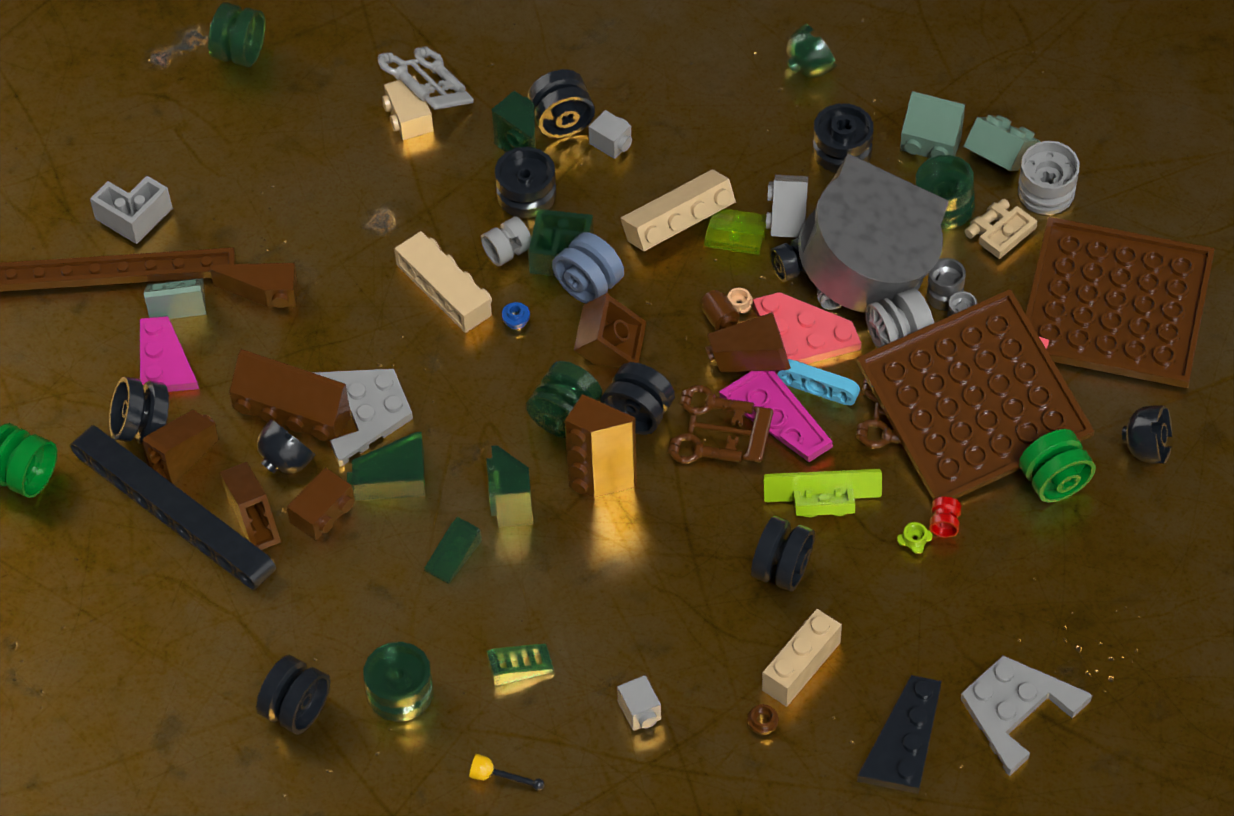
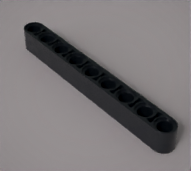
(173, 507)

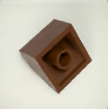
(609, 333)

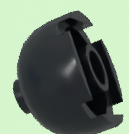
(1148, 434)
(282, 450)

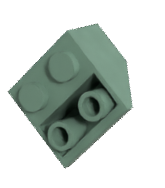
(1000, 142)

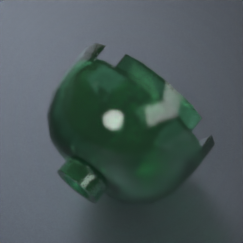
(809, 54)

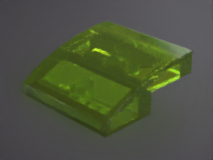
(736, 231)

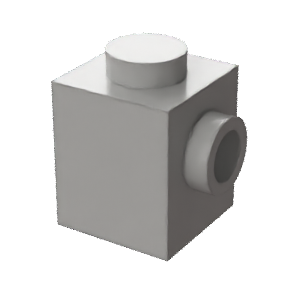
(610, 134)
(639, 703)

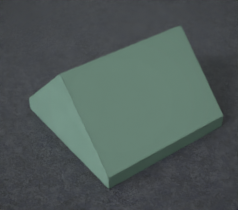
(176, 299)

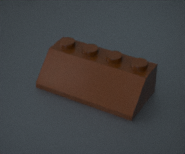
(289, 396)
(600, 448)

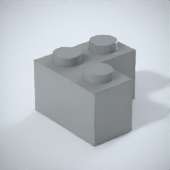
(789, 205)
(132, 212)

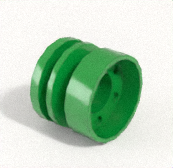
(25, 460)

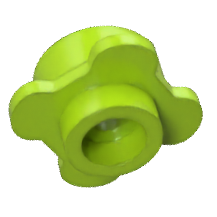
(917, 530)

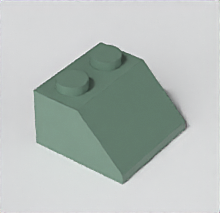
(932, 126)

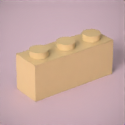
(801, 657)

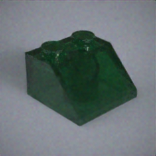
(514, 123)

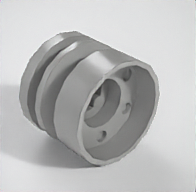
(1048, 177)
(897, 318)

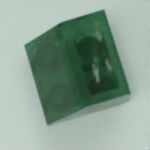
(509, 489)

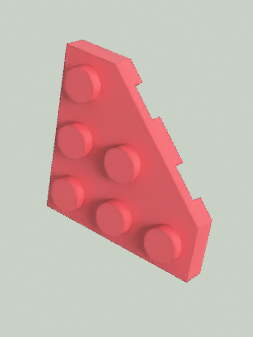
(807, 330)

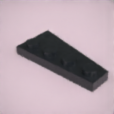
(903, 744)

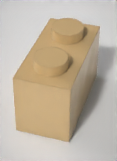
(408, 112)

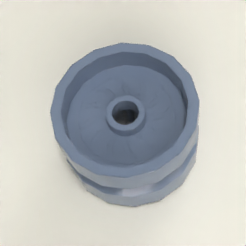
(588, 267)

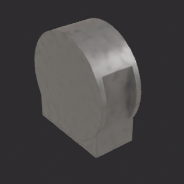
(871, 235)

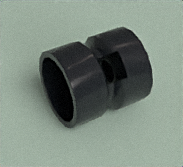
(786, 260)

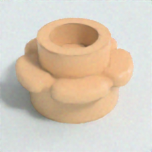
(743, 296)

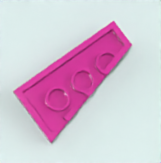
(790, 420)

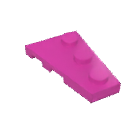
(163, 356)

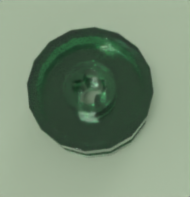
(236, 34)
(398, 681)

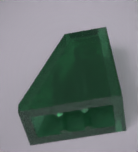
(390, 470)

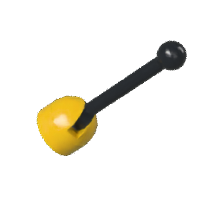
(483, 768)

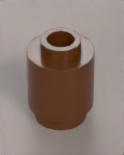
(719, 310)

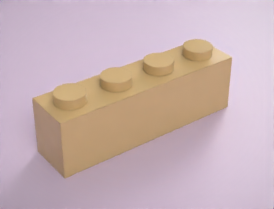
(678, 210)
(443, 281)

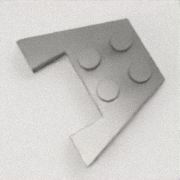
(375, 406)
(1008, 696)

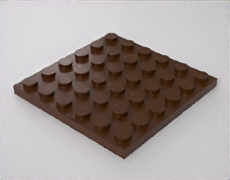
(1120, 300)
(971, 395)

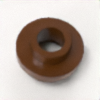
(762, 712)

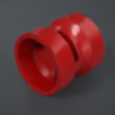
(945, 520)

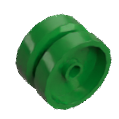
(1057, 465)

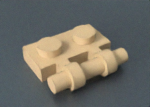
(1004, 234)

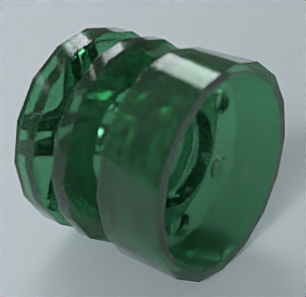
(953, 181)
(559, 394)

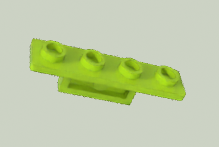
(823, 491)

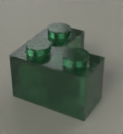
(552, 234)

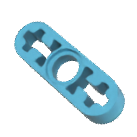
(829, 387)

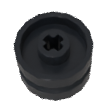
(561, 103)
(842, 131)
(525, 181)
(640, 393)
(137, 409)
(782, 553)
(293, 694)

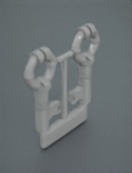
(422, 91)

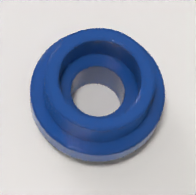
(515, 321)

